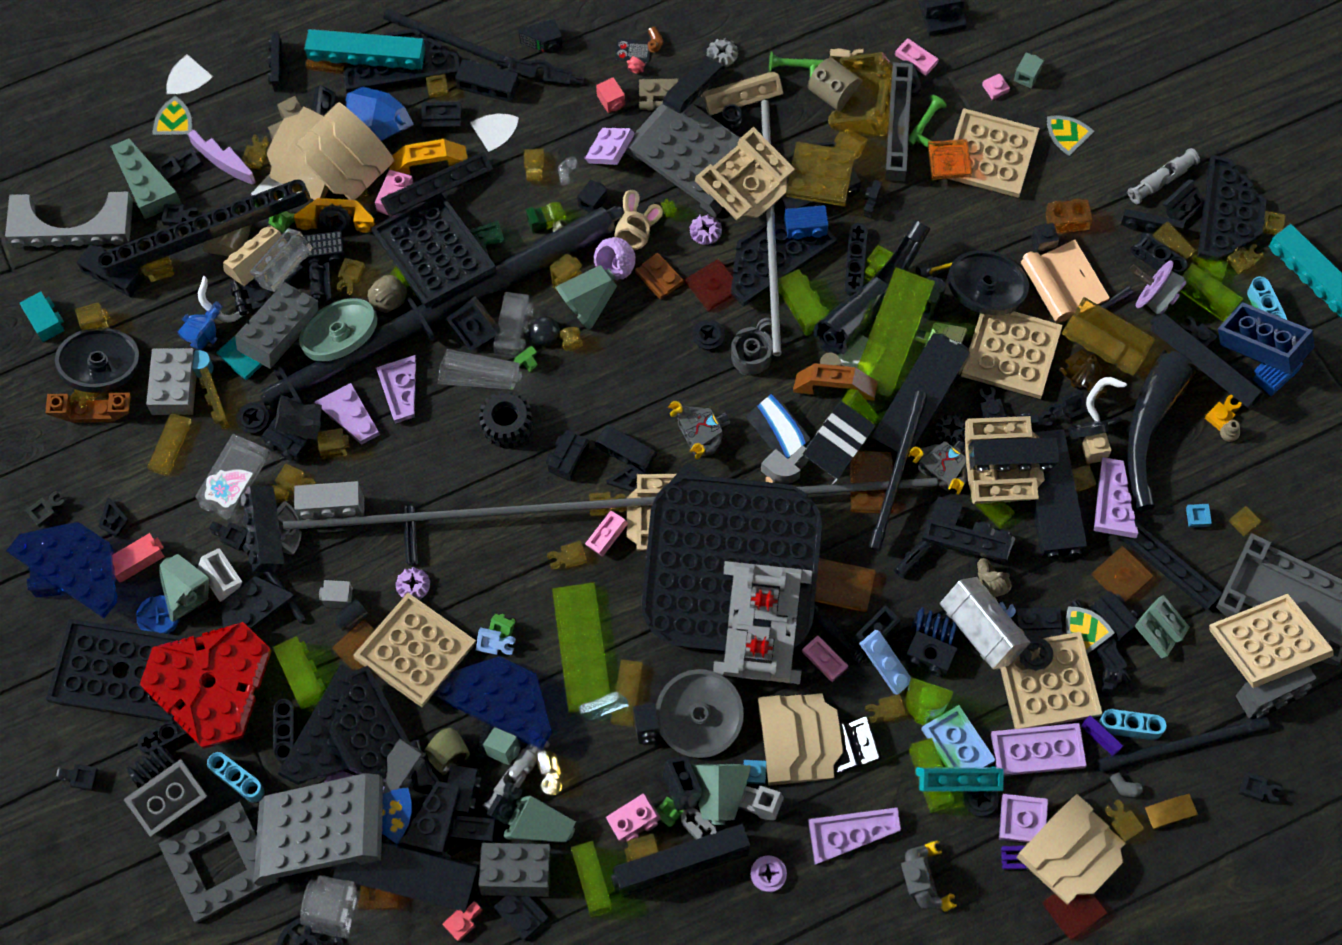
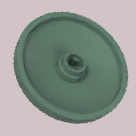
(338, 329)

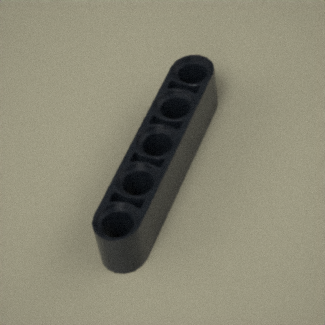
(693, 85)

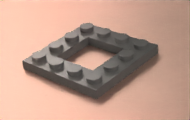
(180, 846)

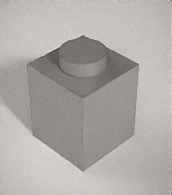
(336, 594)

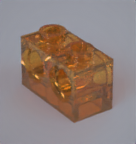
(1069, 221)

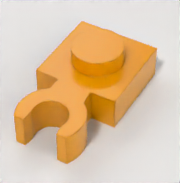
(1222, 413)

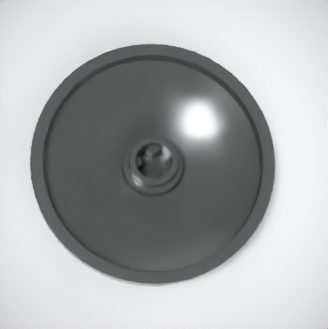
(699, 713)

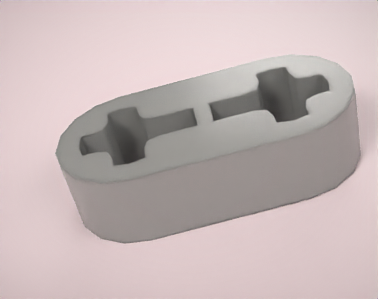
(692, 828)

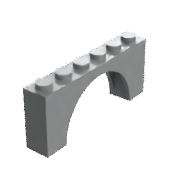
(109, 226)

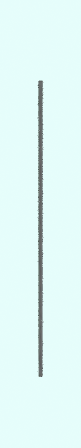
(569, 506)

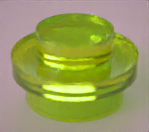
(669, 208)

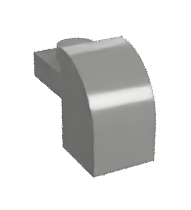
(782, 469)
(762, 802)

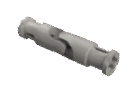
(1162, 177)
(522, 766)

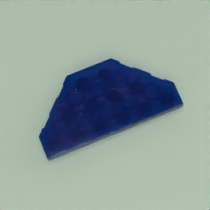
(72, 561)
(501, 697)

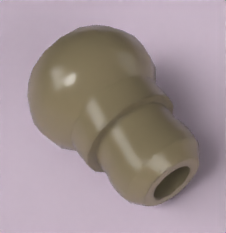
(1230, 431)

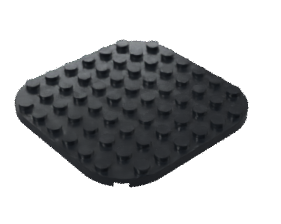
(715, 520)

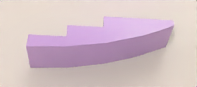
(225, 160)

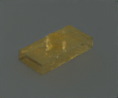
(1173, 240)

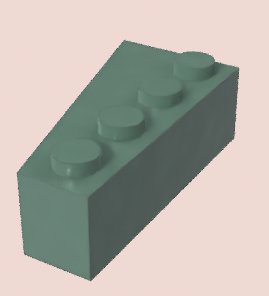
(144, 180)

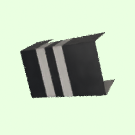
(838, 440)

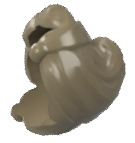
(387, 294)
(996, 582)

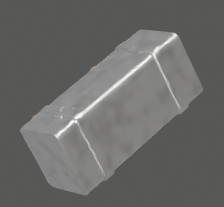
(984, 622)

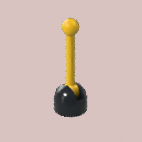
(925, 270)

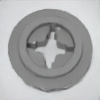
(725, 59)

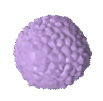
(615, 255)

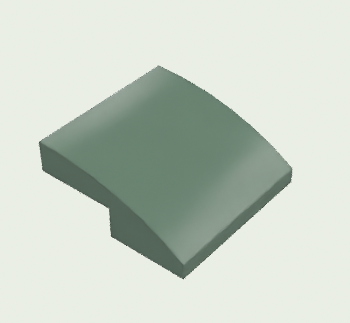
(1162, 626)

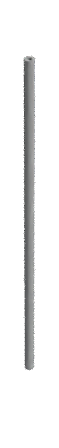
(776, 340)

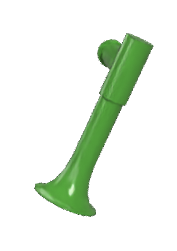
(806, 63)
(936, 103)

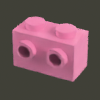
(393, 182)
(634, 818)

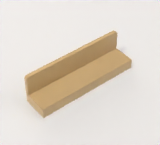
(743, 92)

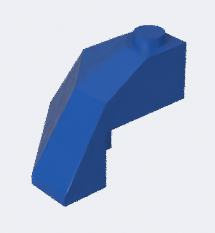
(379, 112)

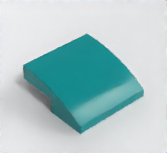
(238, 361)

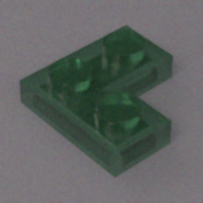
(488, 234)

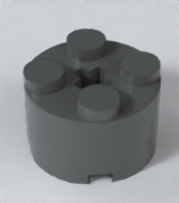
(751, 351)

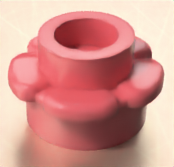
(635, 65)

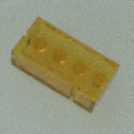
(1108, 336)

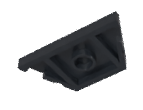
(254, 603)

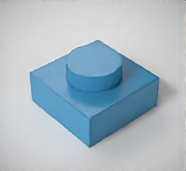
(1198, 515)
(757, 772)

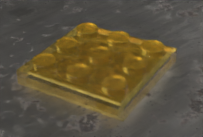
(820, 173)

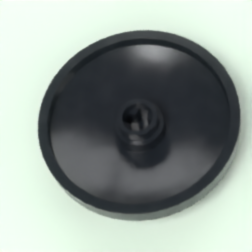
(988, 282)
(97, 359)

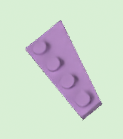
(1113, 506)
(846, 832)

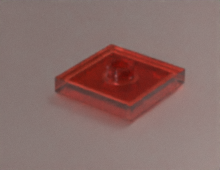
(711, 284)
(1075, 916)

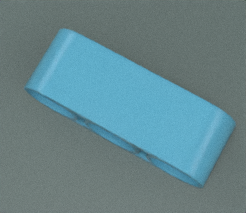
(1265, 297)
(1142, 721)
(228, 770)

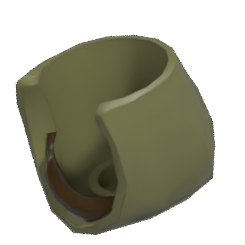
(447, 749)

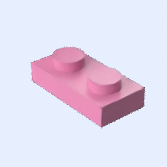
(922, 60)
(606, 533)
(824, 658)

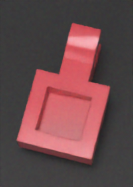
(460, 923)

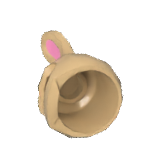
(635, 226)

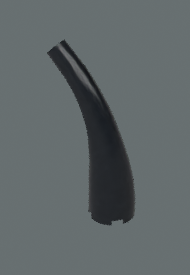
(855, 315)
(1158, 396)

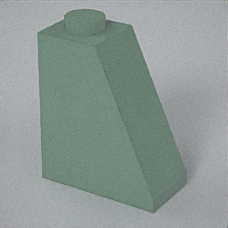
(588, 294)
(182, 586)
(721, 790)
(538, 822)

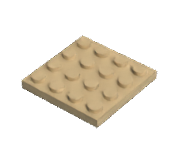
(997, 151)
(1012, 352)
(1271, 640)
(414, 649)
(1058, 692)

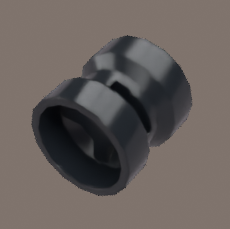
(731, 117)

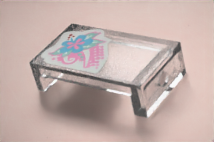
(231, 476)

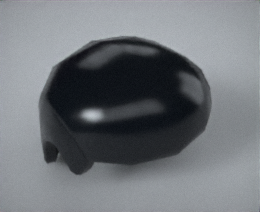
(545, 331)

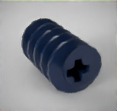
(934, 625)

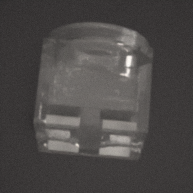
(329, 906)

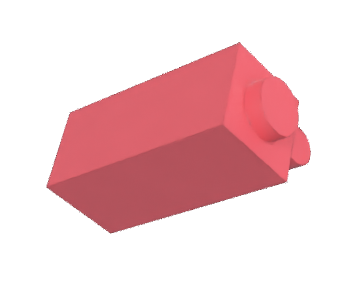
(137, 557)

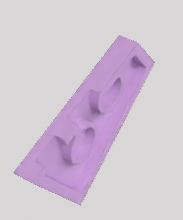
(399, 387)
(349, 412)

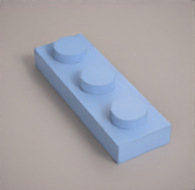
(886, 662)

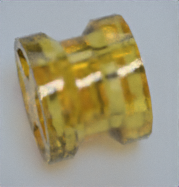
(571, 338)

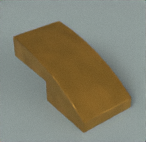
(1171, 811)

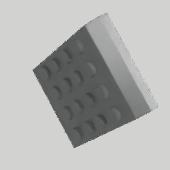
(682, 148)
(1270, 573)
(319, 827)

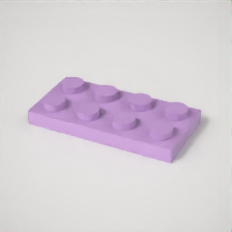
(1039, 749)

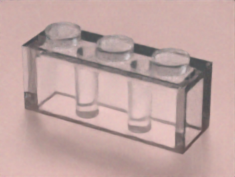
(281, 260)
(513, 324)

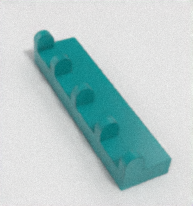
(960, 779)

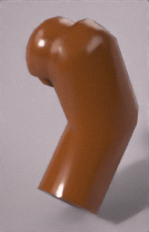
(656, 40)

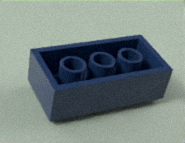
(1266, 337)

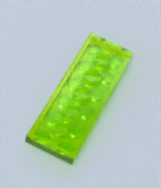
(895, 328)
(580, 644)

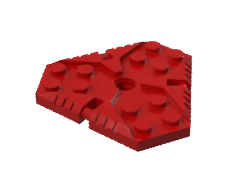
(181, 673)

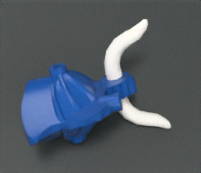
(201, 328)

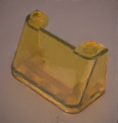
(870, 104)

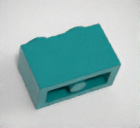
(42, 317)

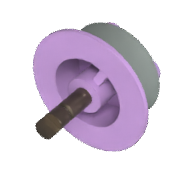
(1160, 288)

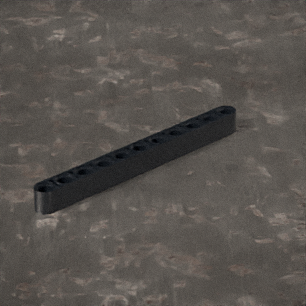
(194, 228)

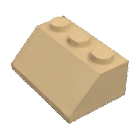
(242, 261)

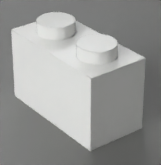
(221, 575)

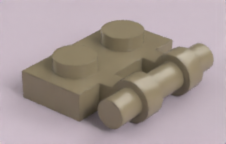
(653, 90)

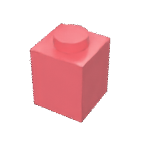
(610, 95)

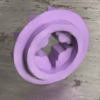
(702, 236)
(419, 589)
(775, 865)

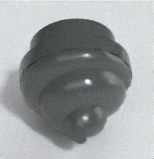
(765, 325)

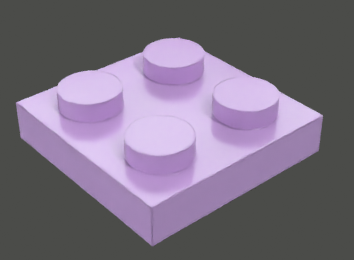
(609, 146)
(1022, 817)

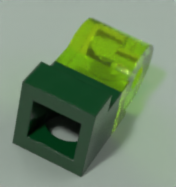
(544, 217)

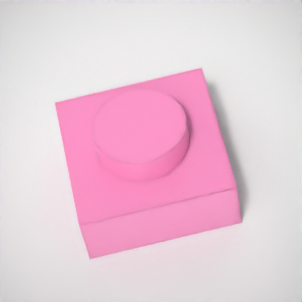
(996, 86)

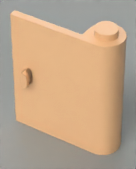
(1060, 280)

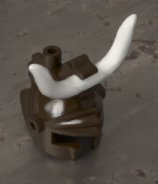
(1087, 372)

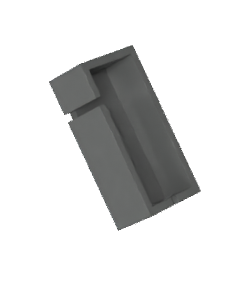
(276, 325)

